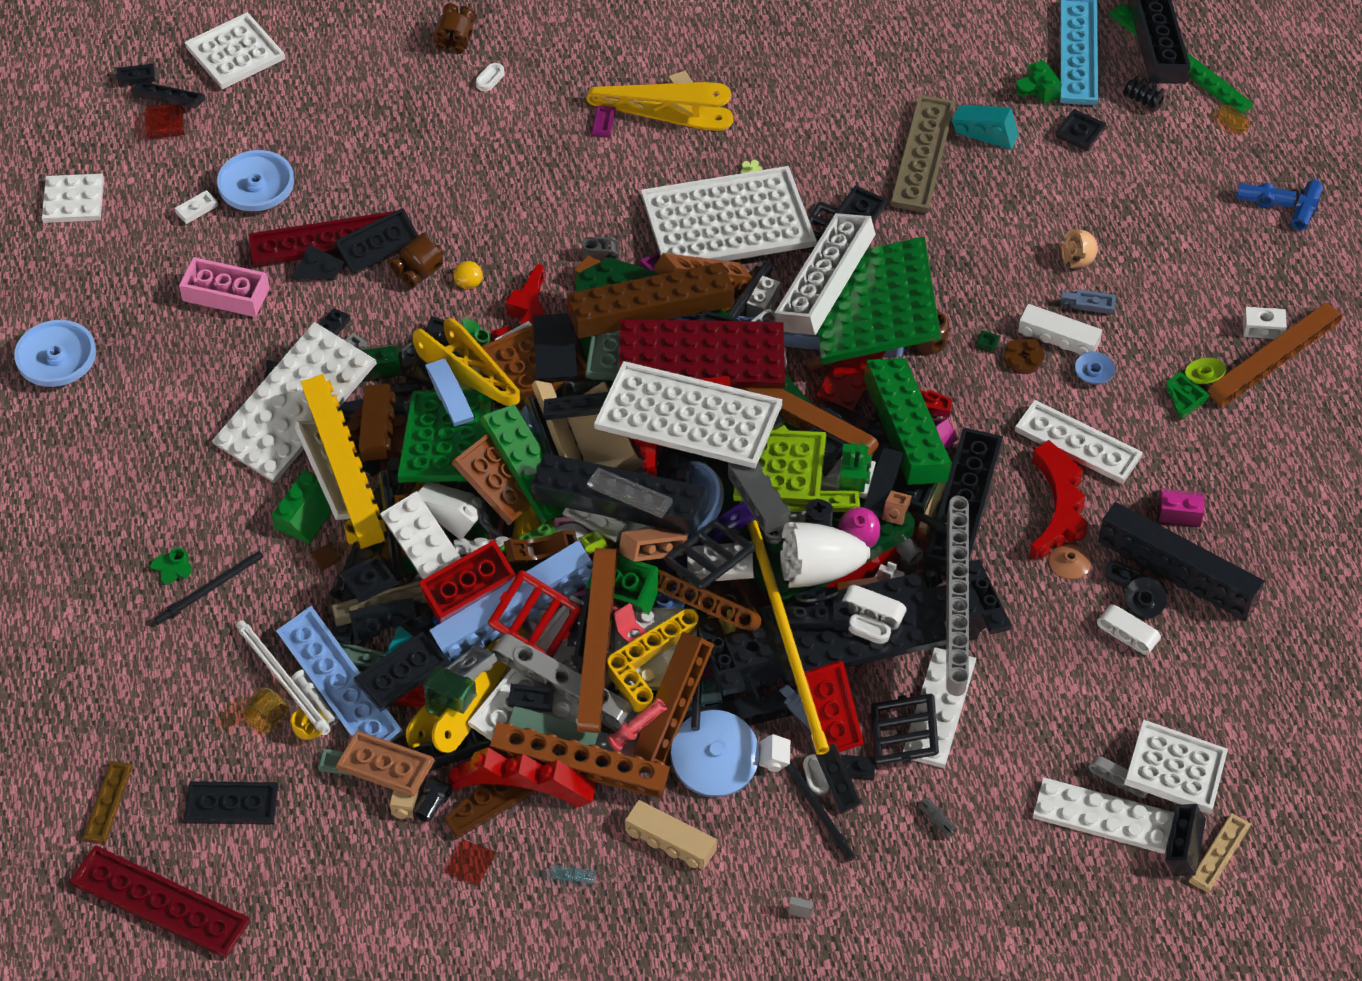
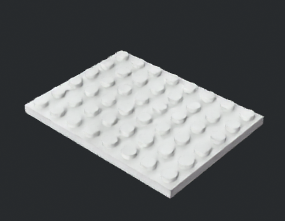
(730, 216)

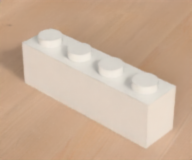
(1059, 330)

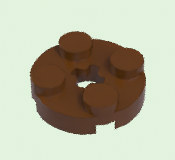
(1024, 346)

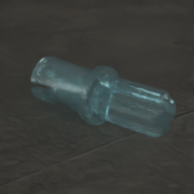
(572, 874)

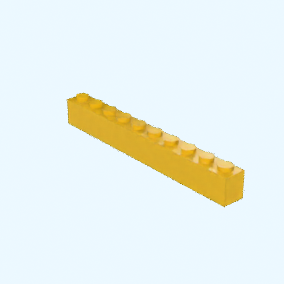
(343, 462)

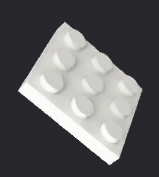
(73, 198)

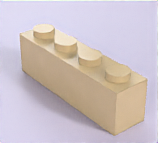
(670, 835)

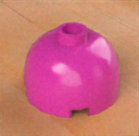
(861, 524)

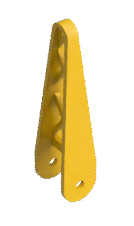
(674, 102)
(462, 342)
(455, 723)

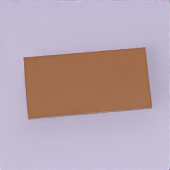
(385, 763)

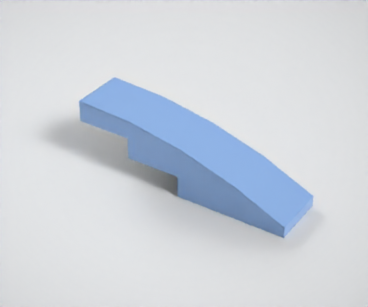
(449, 392)

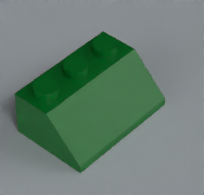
(302, 509)
(634, 584)

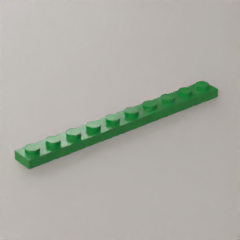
(1198, 72)

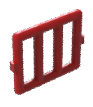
(540, 587)

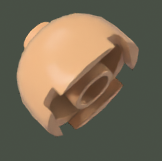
(1079, 244)

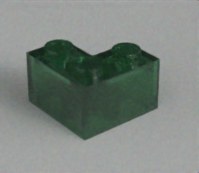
(448, 690)

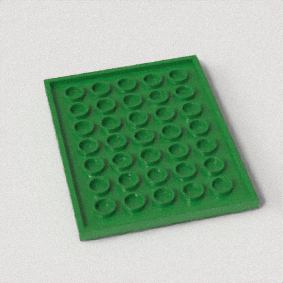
(883, 304)

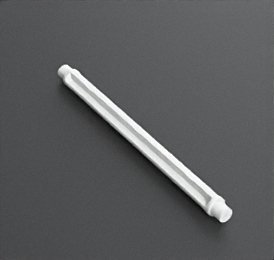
(319, 723)

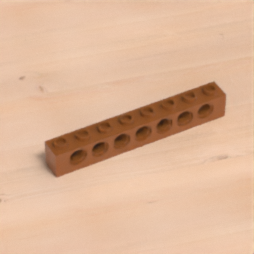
(608, 775)

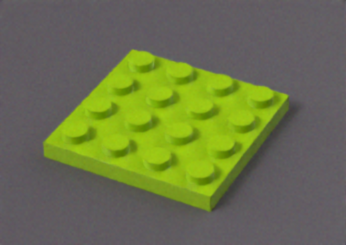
(793, 464)

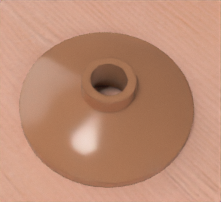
(1066, 567)

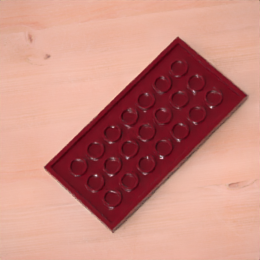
(708, 349)

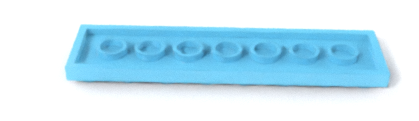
(1078, 52)

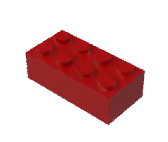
(466, 581)

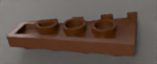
(483, 805)

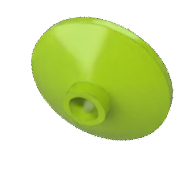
(1205, 370)

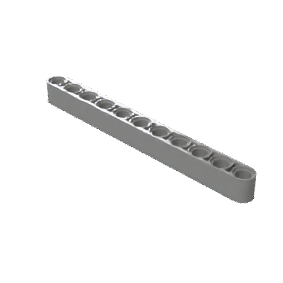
(957, 596)

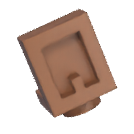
(896, 507)

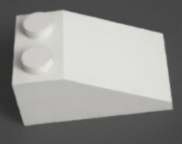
(452, 507)

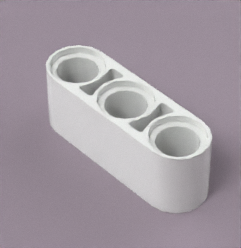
(874, 605)
(1129, 629)

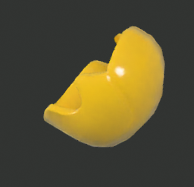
(468, 275)
(303, 726)

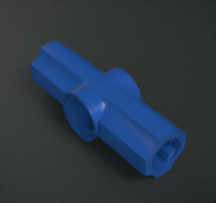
(1266, 195)
(1307, 205)

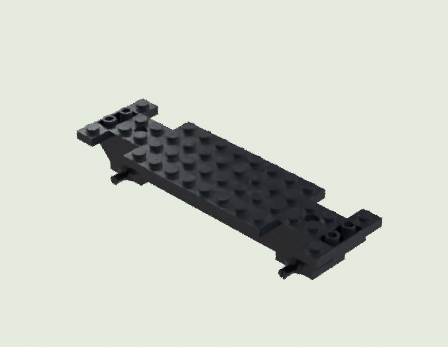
(758, 658)

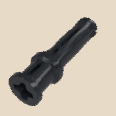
(339, 588)

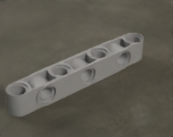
(546, 672)

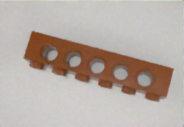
(672, 262)

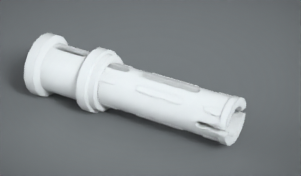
(311, 692)

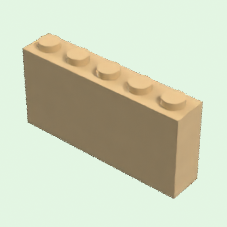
(602, 446)

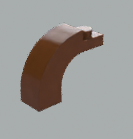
(538, 549)

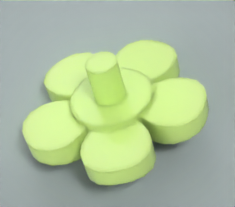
(754, 166)

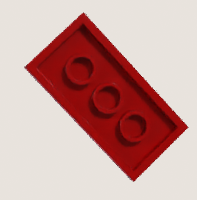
(845, 381)
(835, 705)

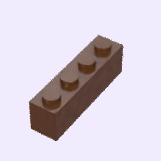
(376, 422)

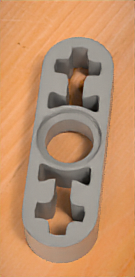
(1113, 773)

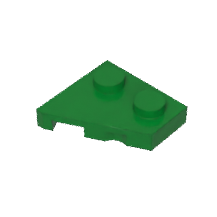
(1185, 394)

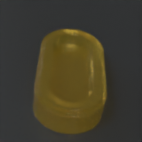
(1233, 119)

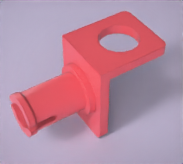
(625, 621)

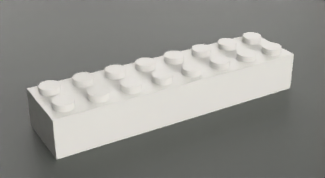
(825, 273)

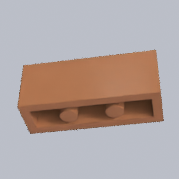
(649, 543)

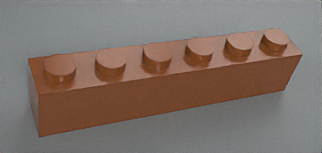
(676, 693)

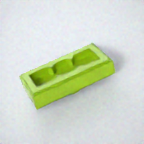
(592, 541)

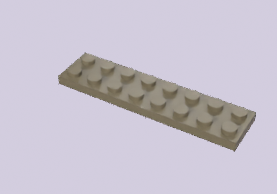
(923, 154)

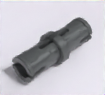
(937, 817)

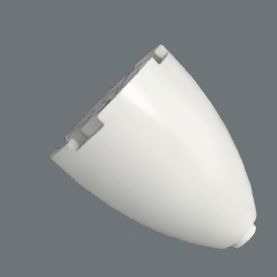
(819, 554)

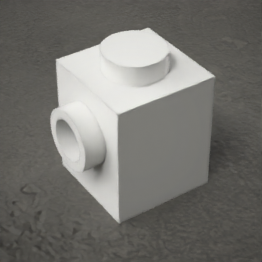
(774, 753)

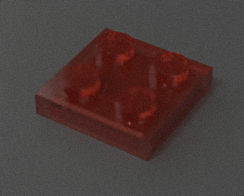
(164, 121)

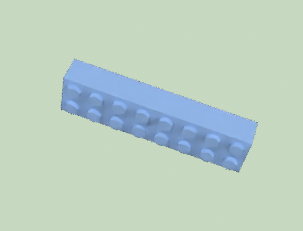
(562, 572)

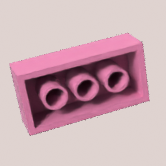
(224, 287)

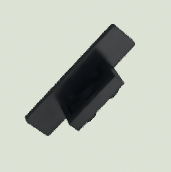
(579, 641)

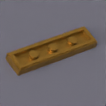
(108, 802)

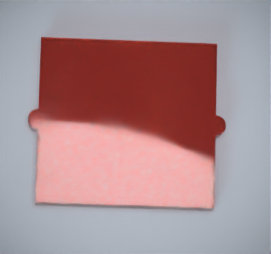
(470, 862)

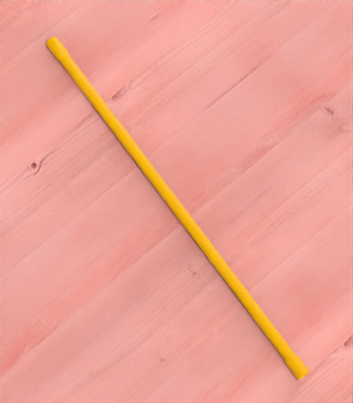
(818, 736)

